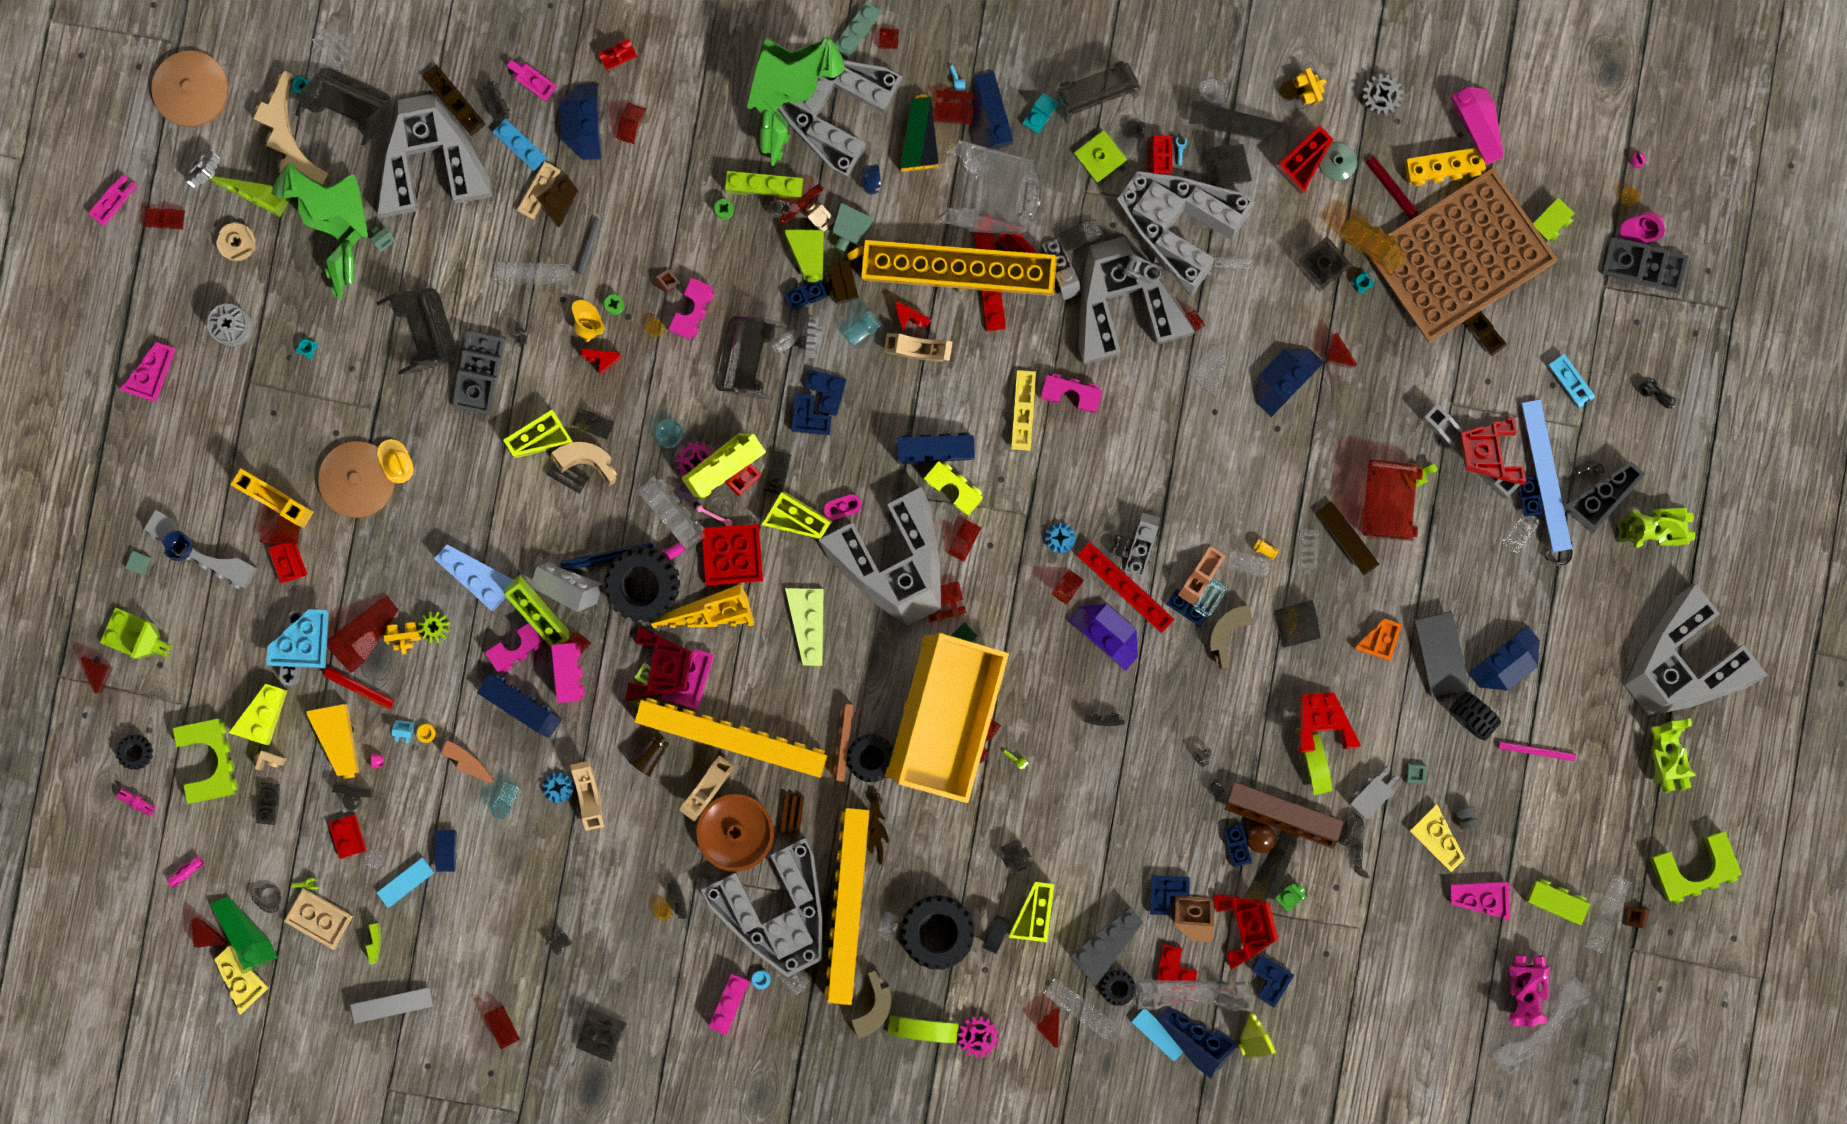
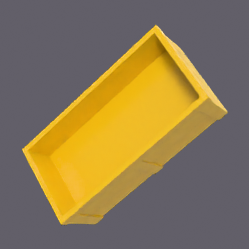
(947, 716)

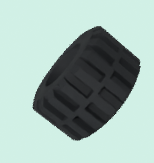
(1475, 715)
(858, 746)

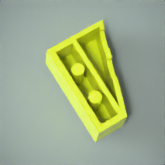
(538, 436)
(1035, 914)

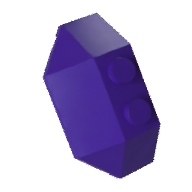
(1107, 632)

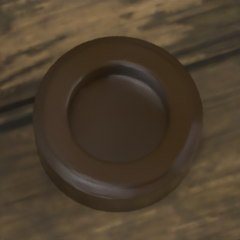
(1289, 91)

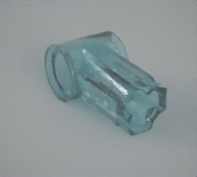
(867, 325)
(506, 798)

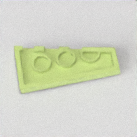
(807, 617)

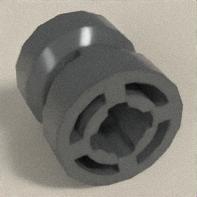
(1467, 813)

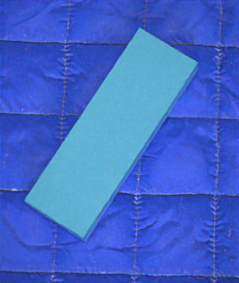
(405, 882)
(1157, 1034)

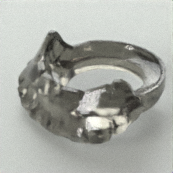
(1547, 552)
(271, 907)

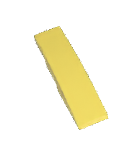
(1023, 410)

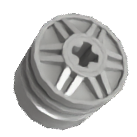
(240, 329)

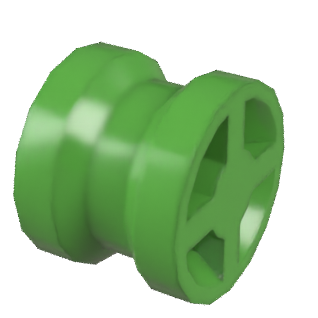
(726, 212)
(616, 307)

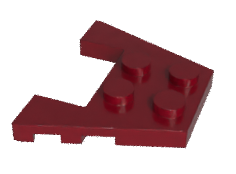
(668, 667)

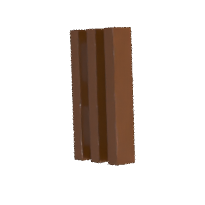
(789, 831)

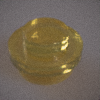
(1630, 196)
(655, 327)
(663, 911)

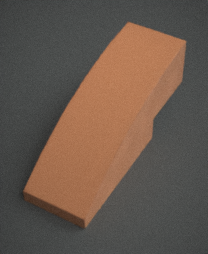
(1202, 575)
(466, 761)

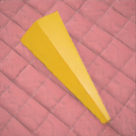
(720, 608)

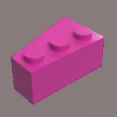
(567, 672)

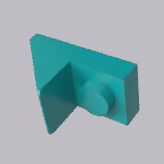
(1040, 113)

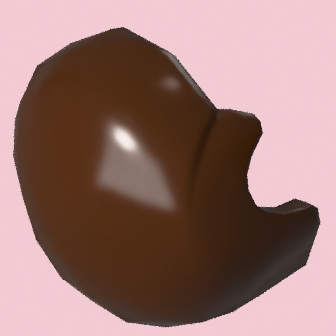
(1261, 837)

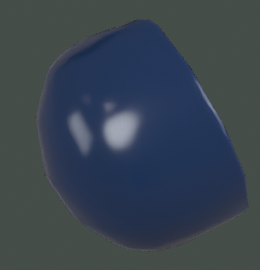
(870, 179)
(177, 545)

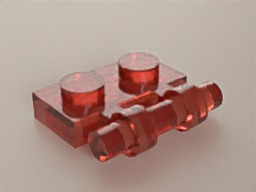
(954, 112)
(951, 594)

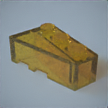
(1372, 242)

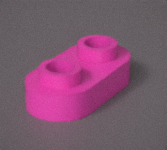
(842, 507)

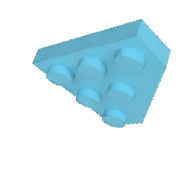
(302, 642)

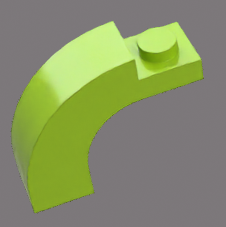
(1317, 767)
(922, 1029)

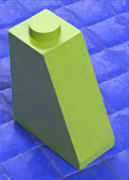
(808, 252)

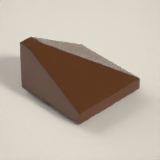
(666, 281)
(1636, 917)

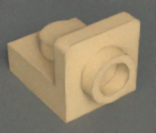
(819, 216)
(272, 760)

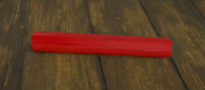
(358, 688)

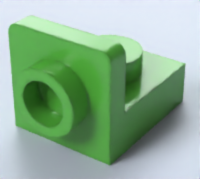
(1290, 896)

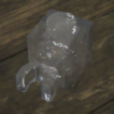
(889, 925)

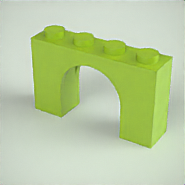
(221, 782)
(1723, 868)

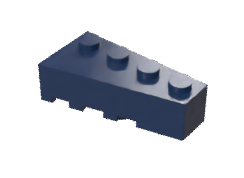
(934, 449)
(519, 706)

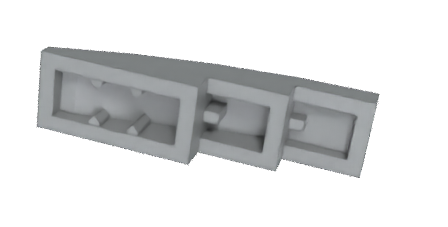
(391, 1005)

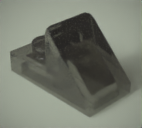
(593, 424)

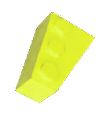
(796, 517)
(261, 715)

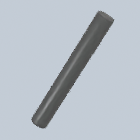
(588, 247)

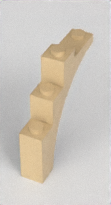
(280, 139)

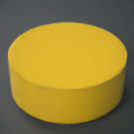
(855, 253)
(426, 733)

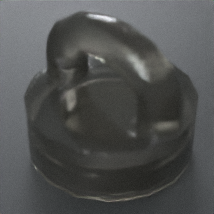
(1200, 756)

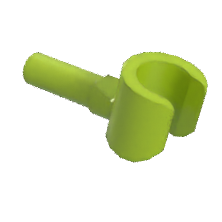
(1020, 763)
(308, 884)

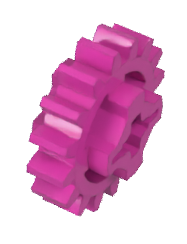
(687, 460)
(984, 1044)

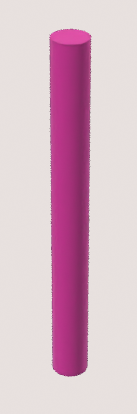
(1536, 751)

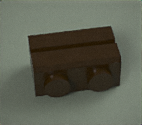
(842, 282)

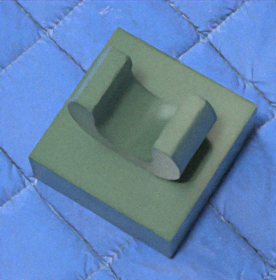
(382, 238)

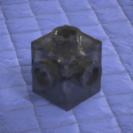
(1015, 856)

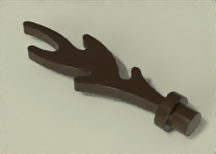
(880, 831)

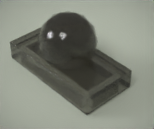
(352, 798)

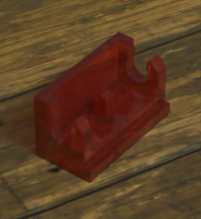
(502, 1027)

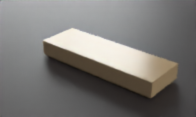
(543, 180)

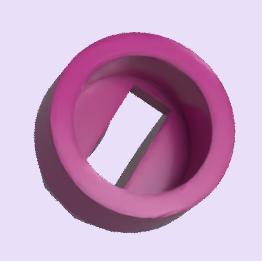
(1634, 161)
(376, 760)

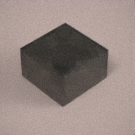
(1323, 264)

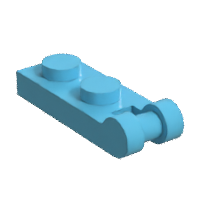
(1571, 380)

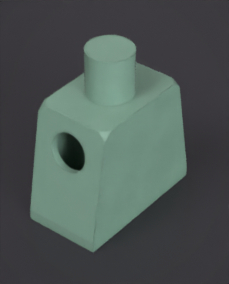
(850, 227)

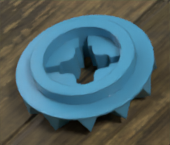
(1066, 544)
(566, 791)

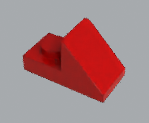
(906, 313)
(606, 358)
(743, 479)

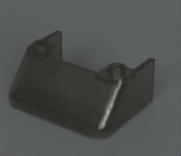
(1097, 89)
(347, 97)
(428, 327)
(742, 355)

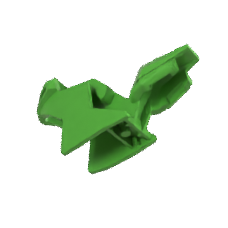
(784, 78)
(331, 210)

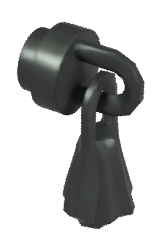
(1647, 389)

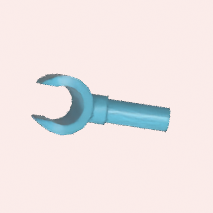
(958, 84)
(1180, 150)

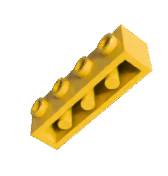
(1443, 166)

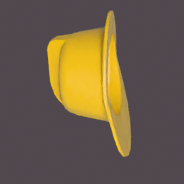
(587, 320)
(395, 461)

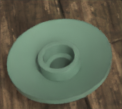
(1338, 171)

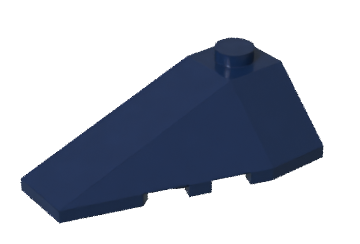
(989, 118)
(1201, 1045)

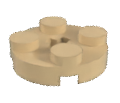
(247, 244)

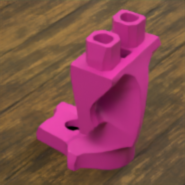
(1531, 1012)

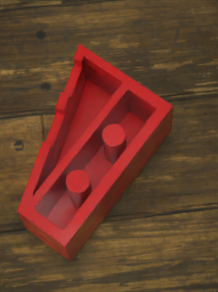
(1302, 160)

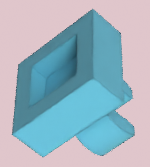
(403, 729)

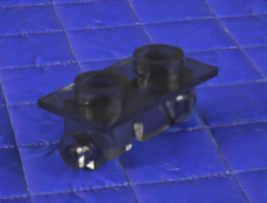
(496, 106)

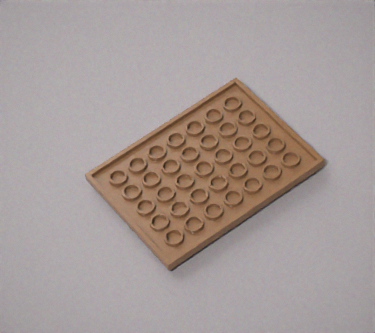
(1465, 255)

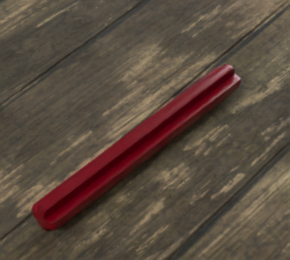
(1392, 187)

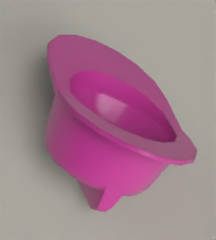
(1643, 228)

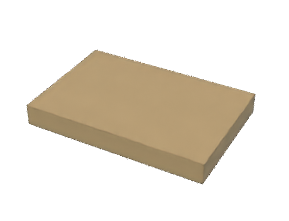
(318, 918)

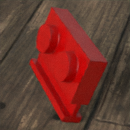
(287, 562)
(347, 836)

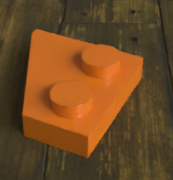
(1381, 640)

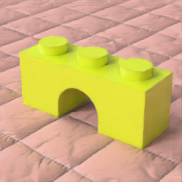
(941, 476)

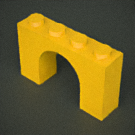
(272, 498)

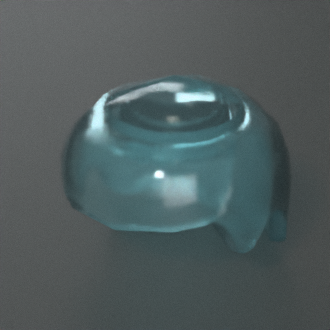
(669, 433)

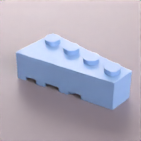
(477, 577)

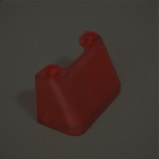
(1391, 500)

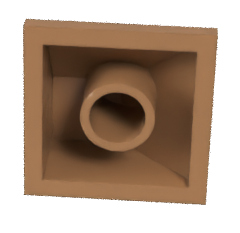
(1195, 917)

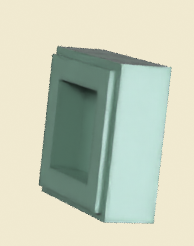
(138, 563)
(1416, 773)

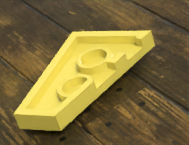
(1437, 838)
(243, 987)

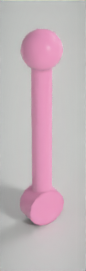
(699, 508)

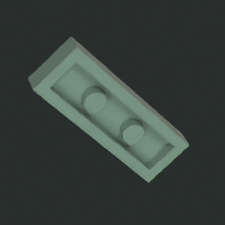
(857, 29)

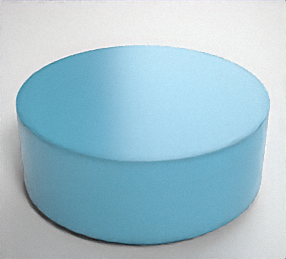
(760, 979)

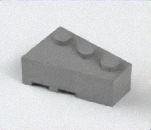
(566, 587)

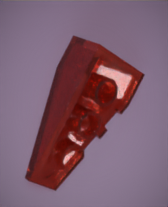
(359, 637)

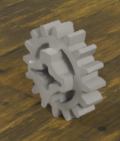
(1380, 88)
(202, 169)
(812, 337)

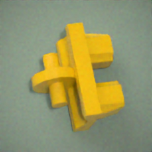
(1312, 86)
(411, 634)

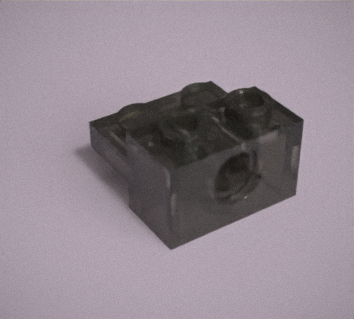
(1227, 165)
(600, 1035)

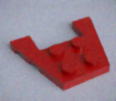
(1483, 452)
(1323, 713)
(1254, 925)

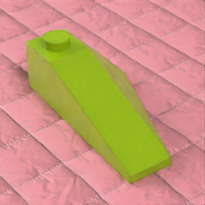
(254, 192)

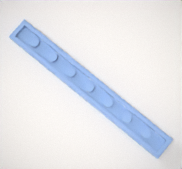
(1546, 476)

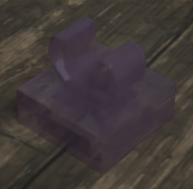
(684, 493)

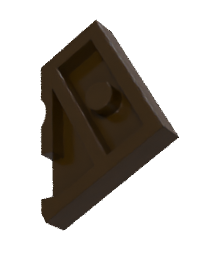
(558, 199)

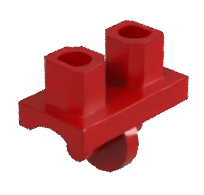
(617, 55)

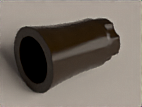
(649, 755)

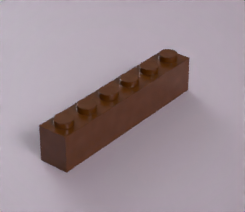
(1284, 815)

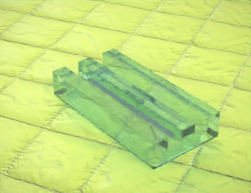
(1218, 585)

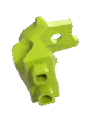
(1644, 527)
(1666, 764)

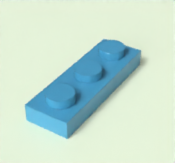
(519, 145)

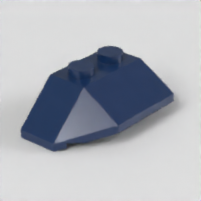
(582, 121)
(1285, 377)
(1509, 662)

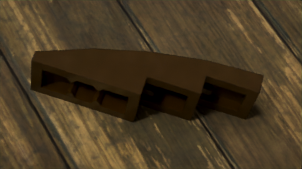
(454, 100)
(1485, 333)
(1347, 538)

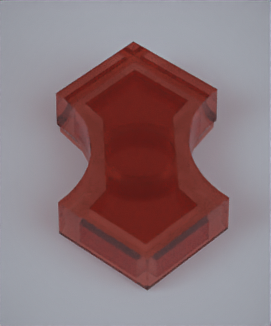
(805, 200)

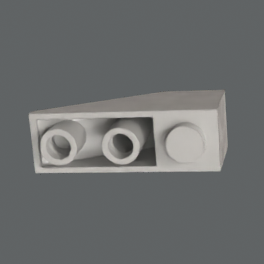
(1065, 274)
(1142, 544)

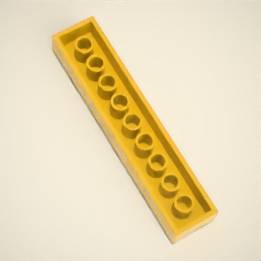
(959, 268)
(732, 739)
(848, 906)

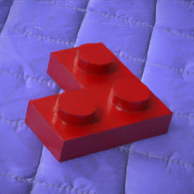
(1169, 966)

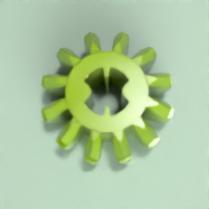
(428, 631)

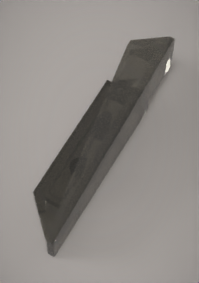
(1232, 121)
(1271, 874)

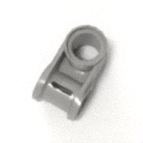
(1141, 269)

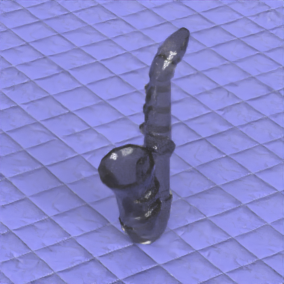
(1354, 833)

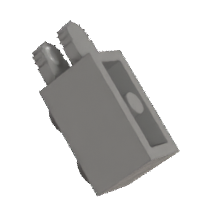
(1372, 795)

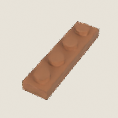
(844, 734)

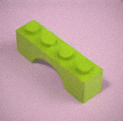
(750, 183)

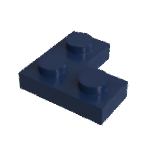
(832, 390)
(805, 421)
(1162, 888)
(1276, 977)

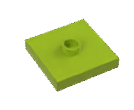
(1100, 156)

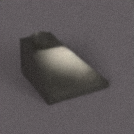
(1297, 623)

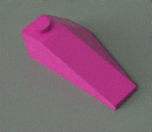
(1479, 118)

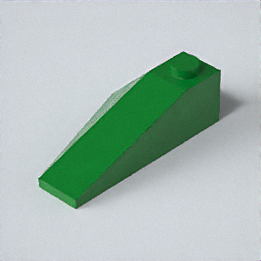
(244, 938)

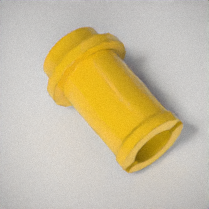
(1265, 549)

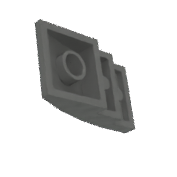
(1645, 265)
(478, 372)
(1441, 654)

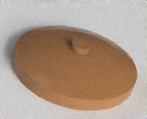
(190, 89)
(354, 480)

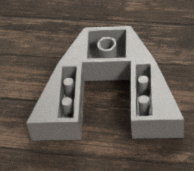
(420, 127)
(837, 148)
(1159, 200)
(1105, 280)
(907, 588)
(1665, 682)
(789, 940)

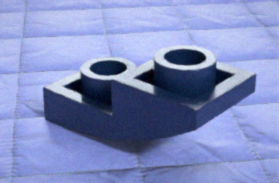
(806, 295)
(1530, 498)
(1186, 609)
(1237, 845)
(445, 851)

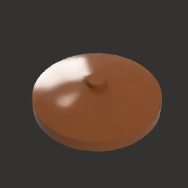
(735, 832)

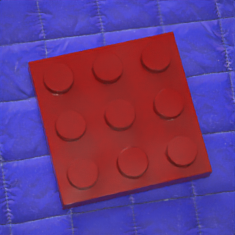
(732, 555)

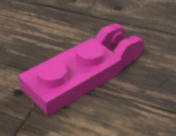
(112, 201)

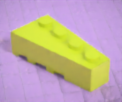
(723, 464)

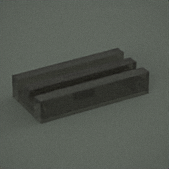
(582, 484)

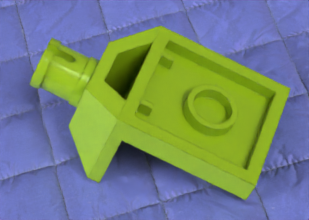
(134, 636)

